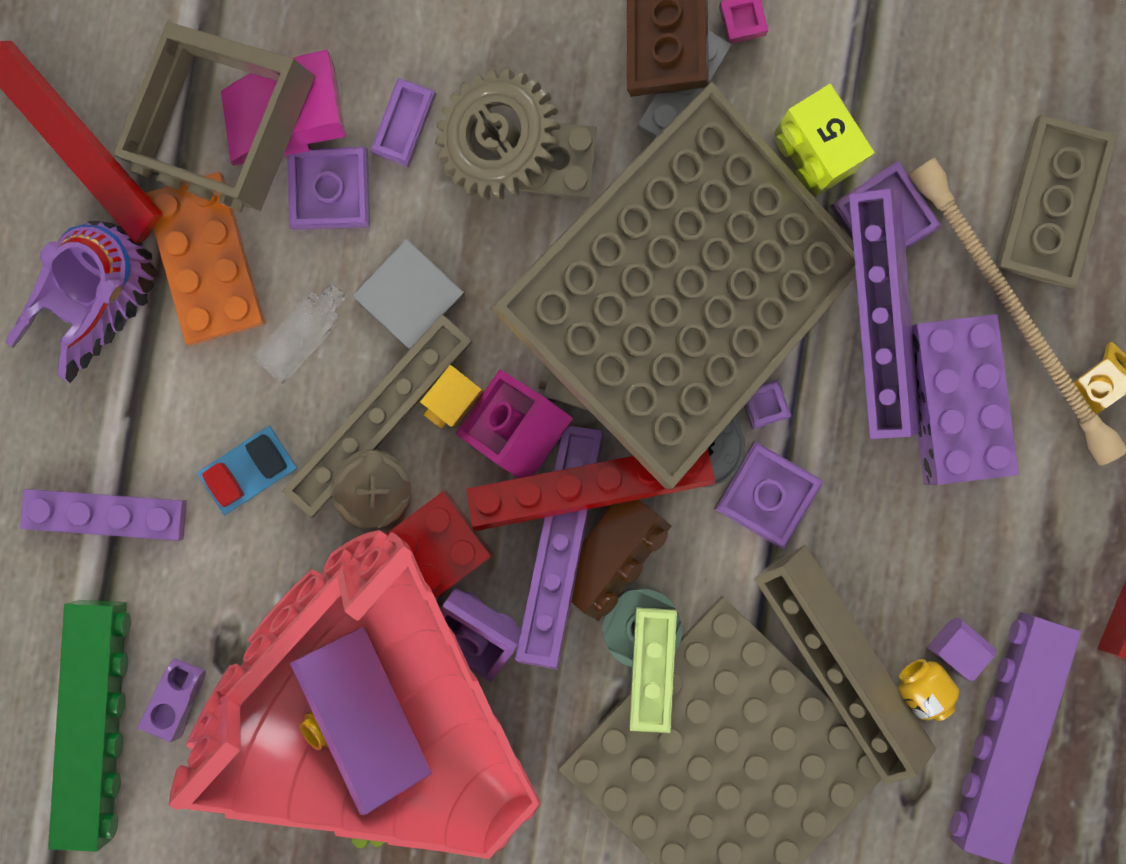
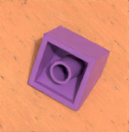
(482, 633)

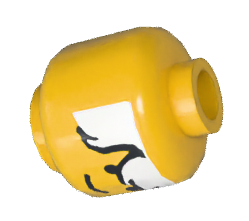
(928, 690)

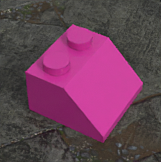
(514, 425)

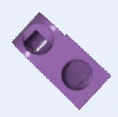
(172, 701)

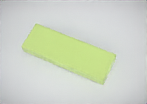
(653, 670)

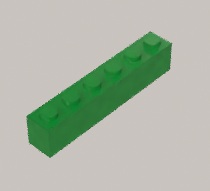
(88, 725)

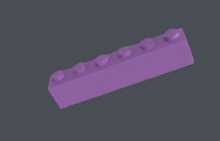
(885, 313)
(1014, 737)

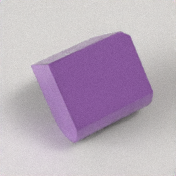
(962, 649)

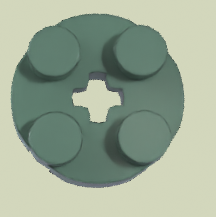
(617, 624)

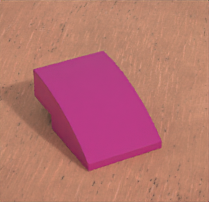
(319, 119)

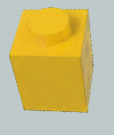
(450, 398)

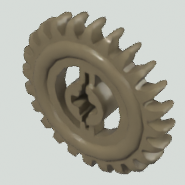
(521, 150)

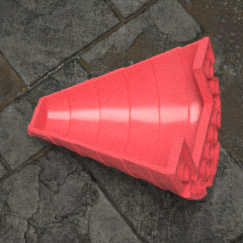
(262, 770)

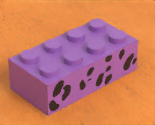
(963, 401)

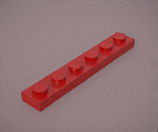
(574, 491)

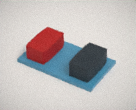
(246, 470)

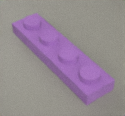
(103, 514)

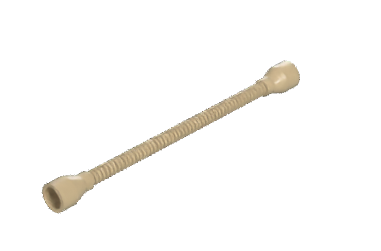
(1101, 439)

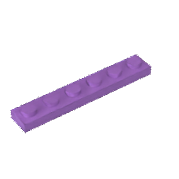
(557, 562)

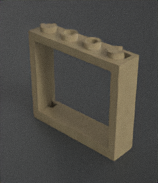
(160, 93)

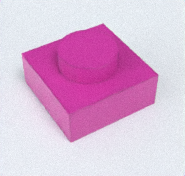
(743, 20)

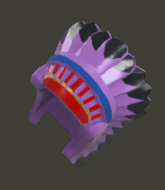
(92, 282)

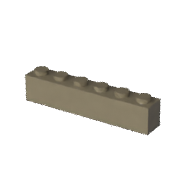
(846, 665)

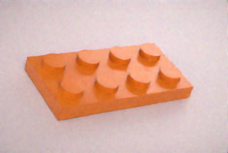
(205, 265)

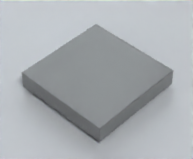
(408, 294)

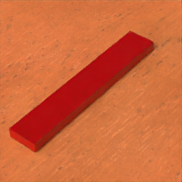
(76, 144)

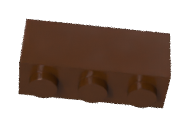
(615, 555)

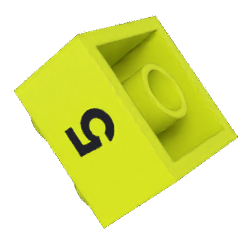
(822, 140)

